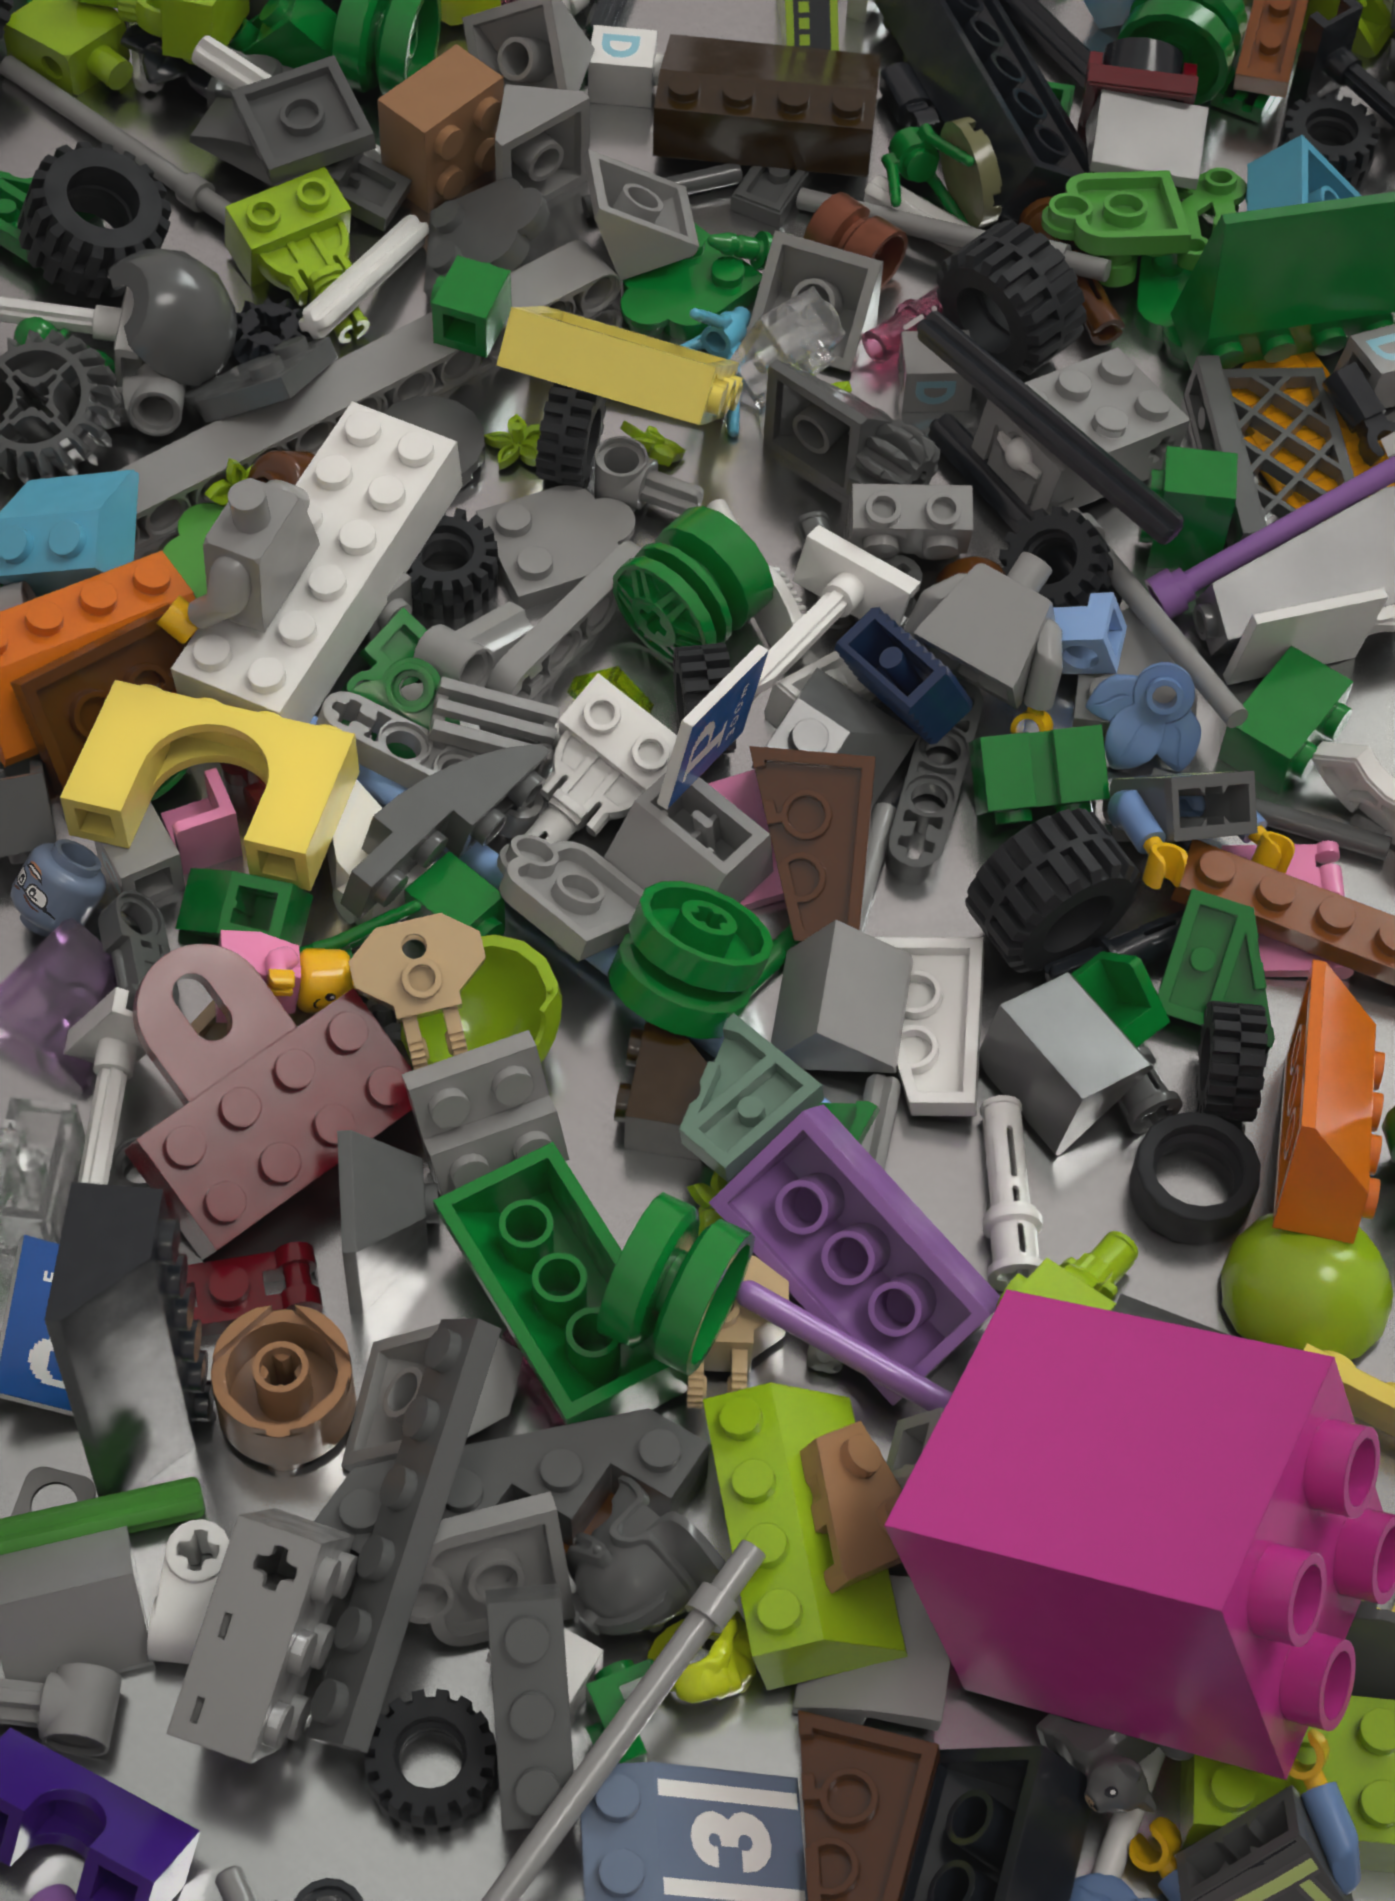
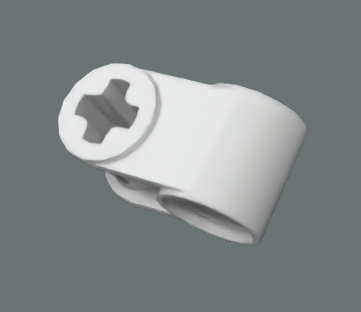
(184, 1592)

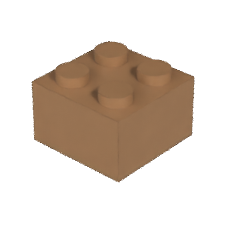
(442, 126)

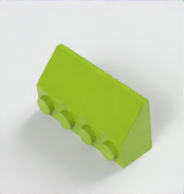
(789, 1613)

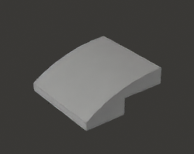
(894, 1691)

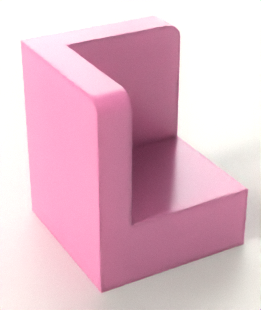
(205, 829)

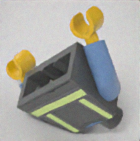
(1187, 808)
(1274, 1852)

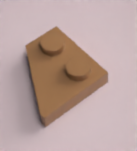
(851, 1503)

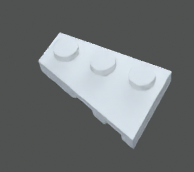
(942, 1024)

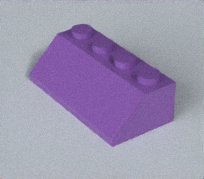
(856, 1245)

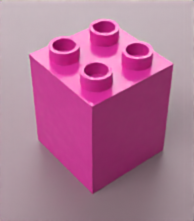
(1149, 1530)

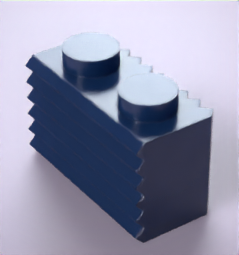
(904, 675)

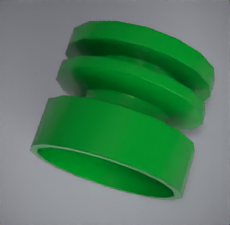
(693, 583)

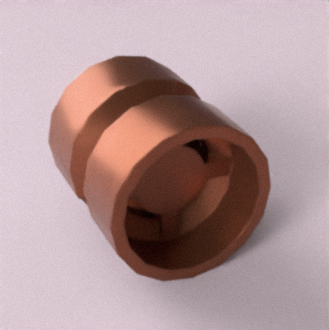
(847, 226)

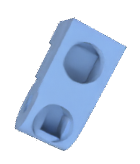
(1092, 635)

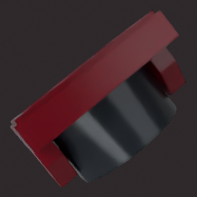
(1138, 68)

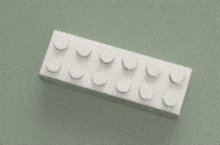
(373, 505)

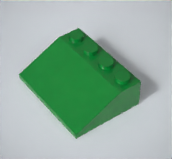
(1290, 281)

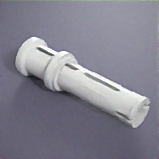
(1011, 1220)

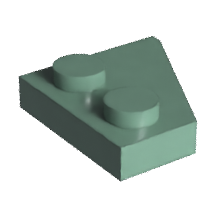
(745, 1100)

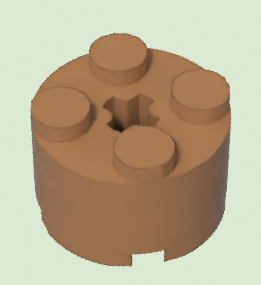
(283, 1385)

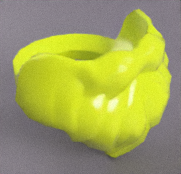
(720, 1674)

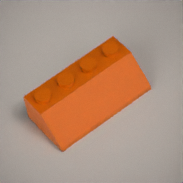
(70, 619)
(1329, 1114)

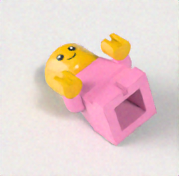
(295, 978)

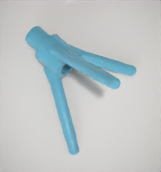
(722, 340)

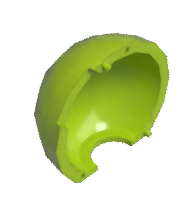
(505, 997)
(1306, 1289)

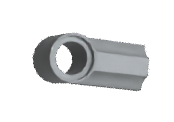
(476, 647)

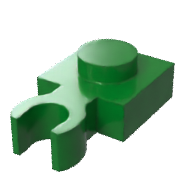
(392, 643)

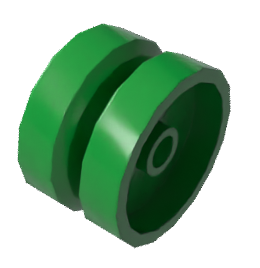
(1202, 30)
(385, 41)
(689, 959)
(675, 1283)

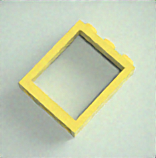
(619, 364)

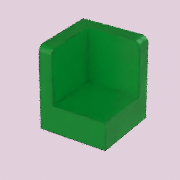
(1124, 993)

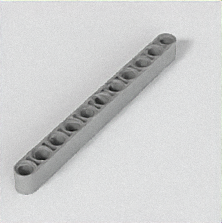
(375, 376)

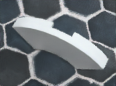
(1358, 781)

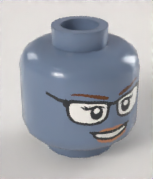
(56, 885)

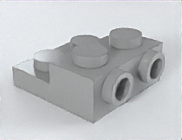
(910, 520)
(483, 1110)

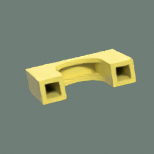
(155, 733)

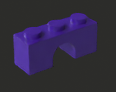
(126, 1842)

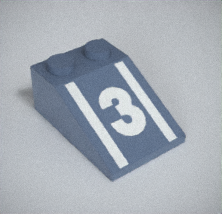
(692, 1836)

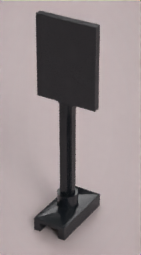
(1328, 63)

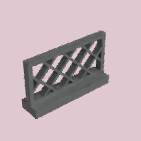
(1217, 428)

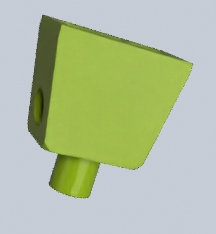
(70, 43)

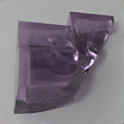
(52, 993)

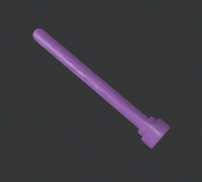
(1178, 588)
(842, 1346)

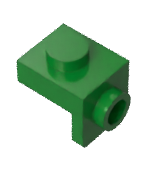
(607, 1695)

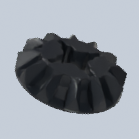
(251, 342)

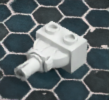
(605, 759)

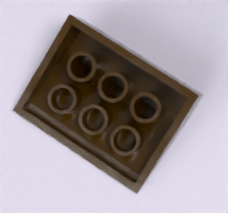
(766, 105)

